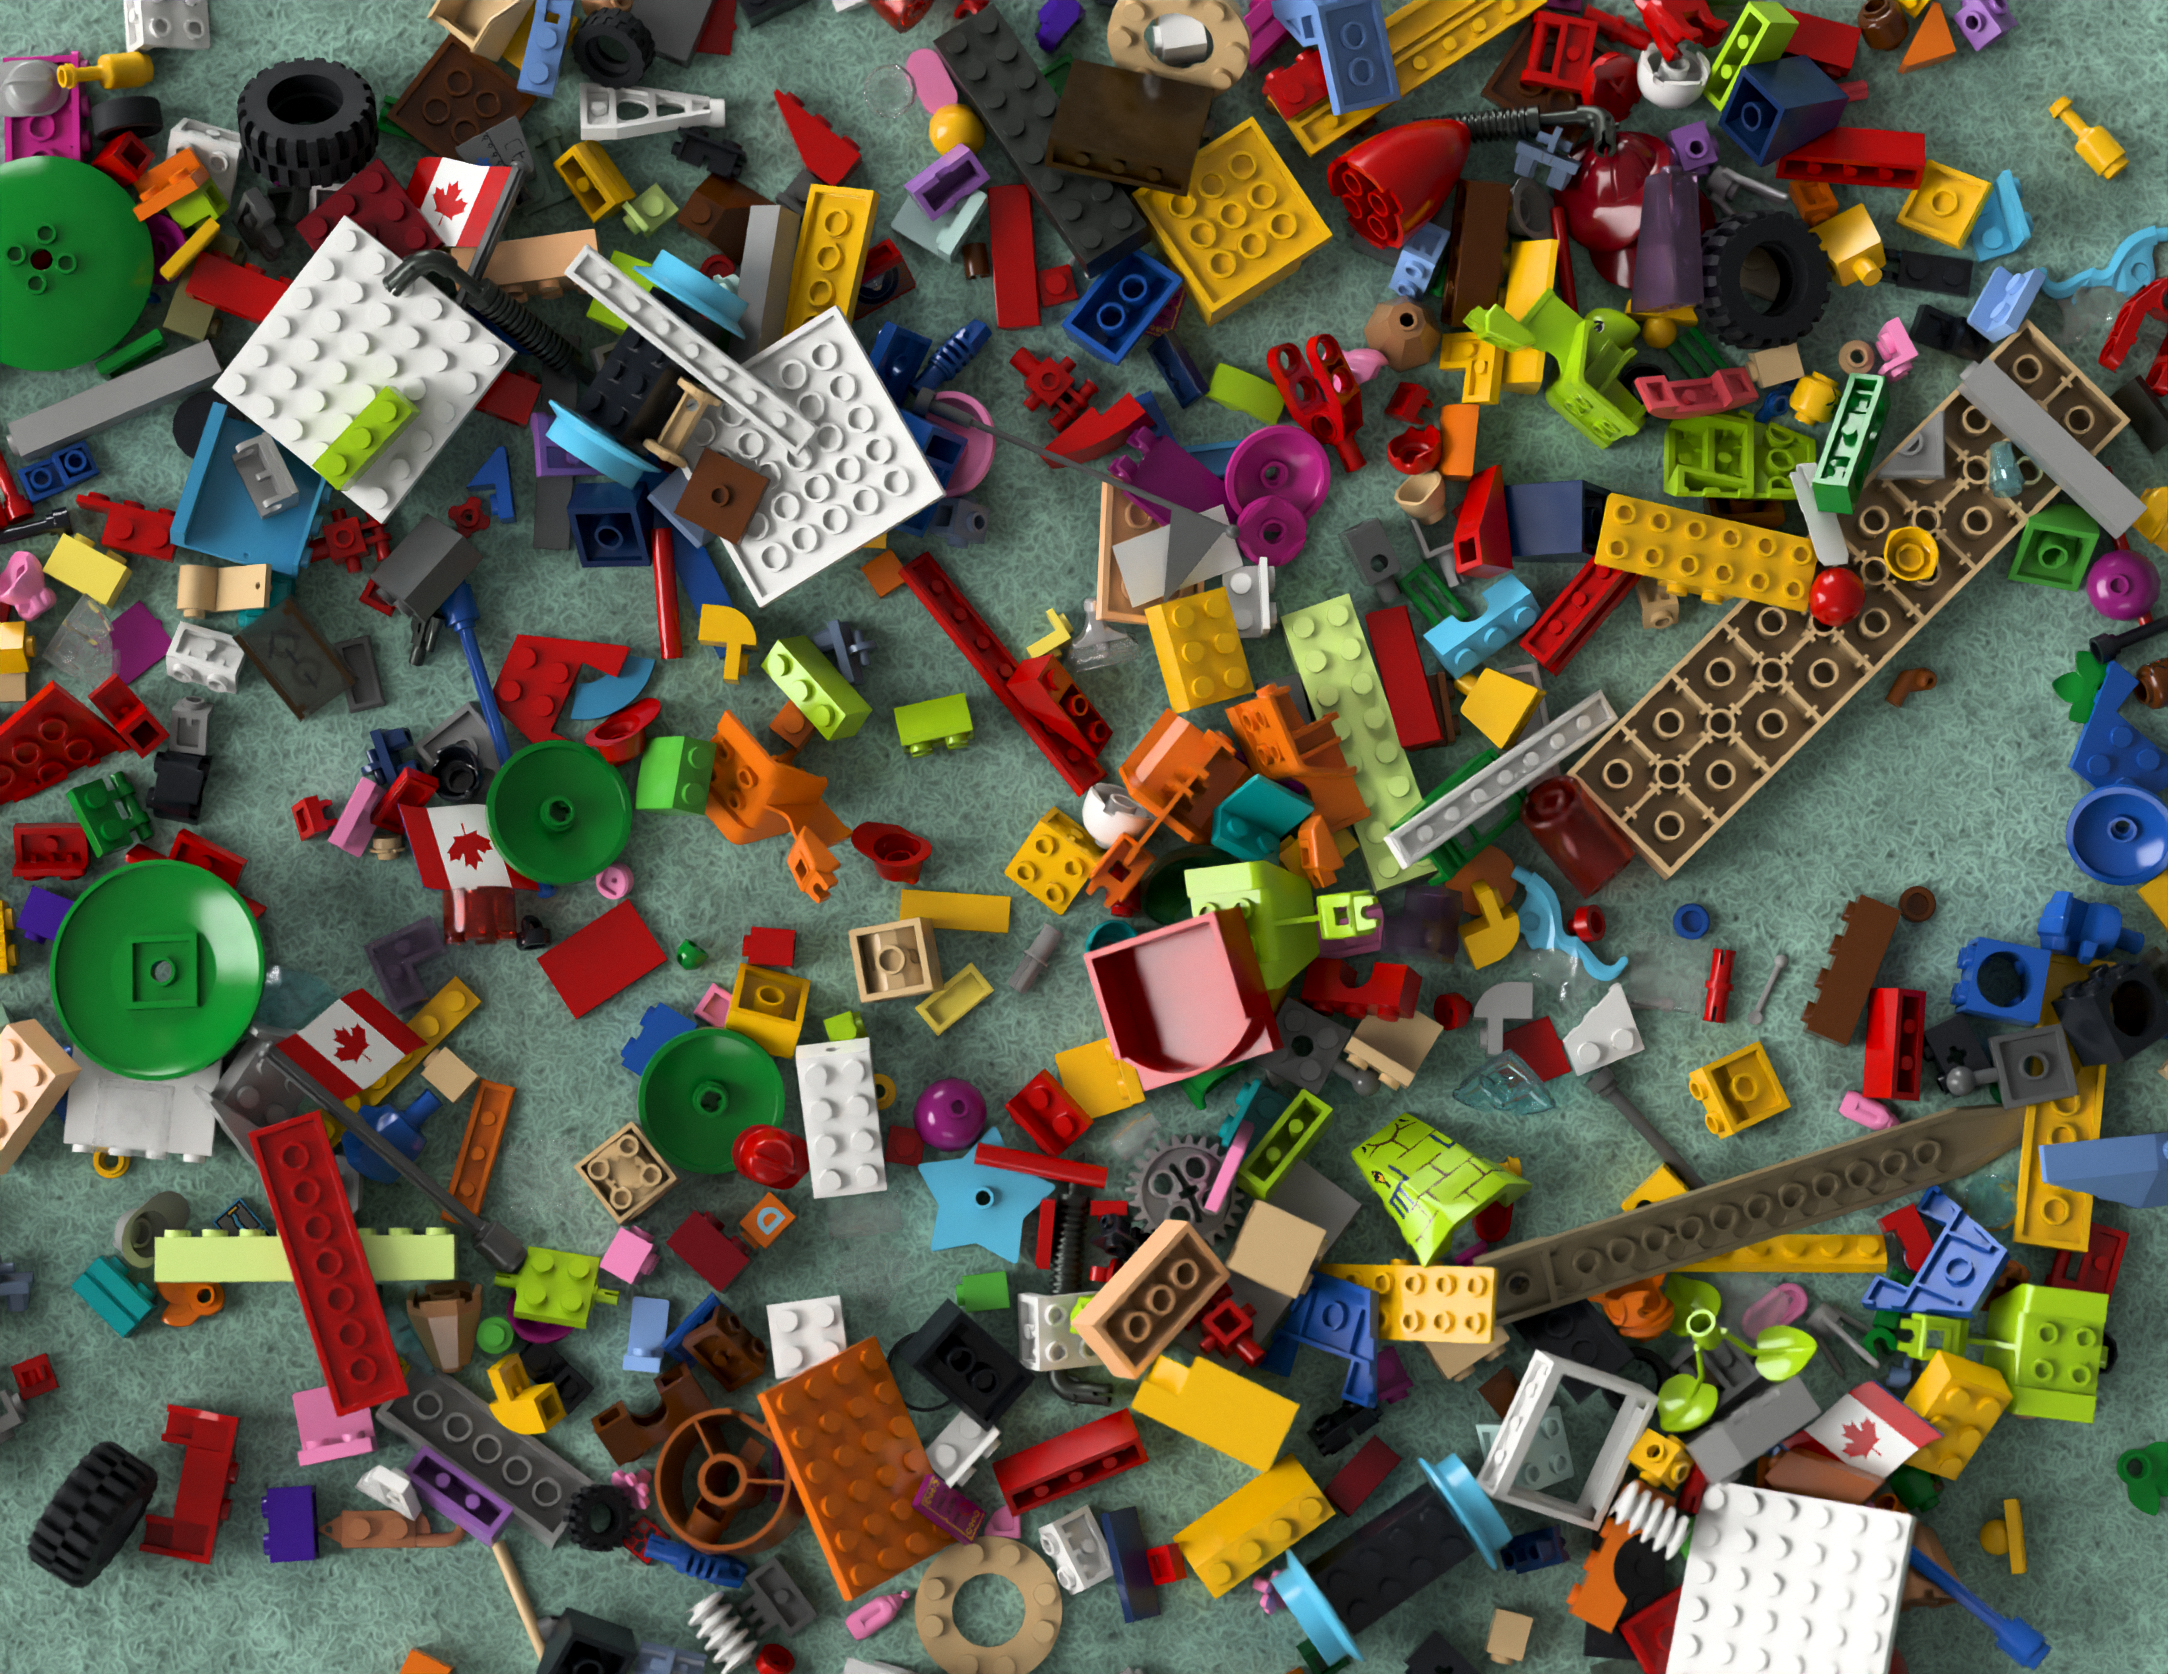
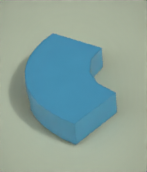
(610, 693)

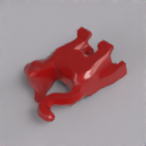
(1680, 20)

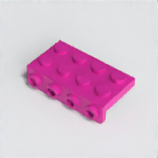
(53, 134)

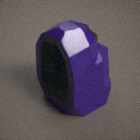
(1057, 23)

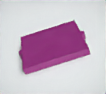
(140, 641)

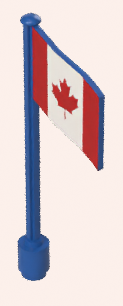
(454, 841)
(1877, 1435)

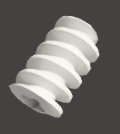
(1651, 1519)
(721, 1632)

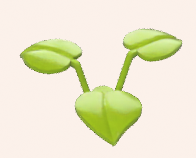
(1690, 1402)

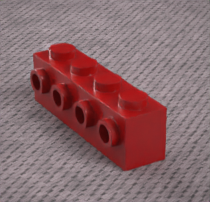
(1850, 151)
(1069, 1458)

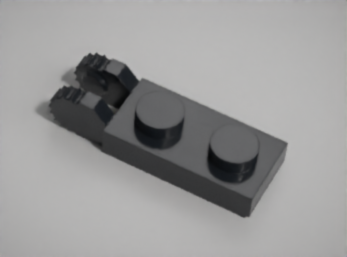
(1929, 273)

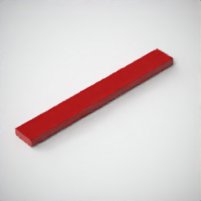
(995, 666)

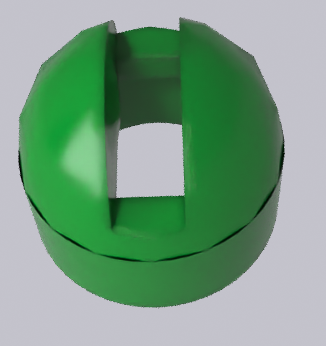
(689, 956)

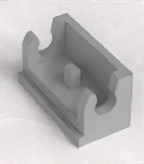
(265, 476)

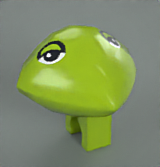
(1615, 325)

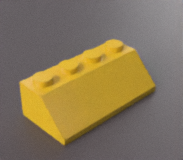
(1529, 273)
(1253, 1525)

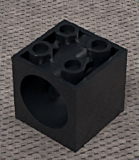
(2087, 1018)

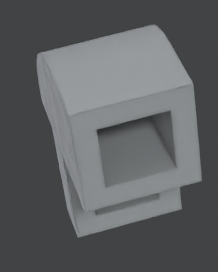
(1502, 1004)

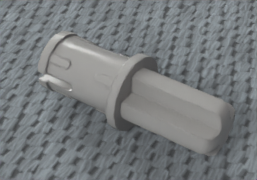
(1035, 959)

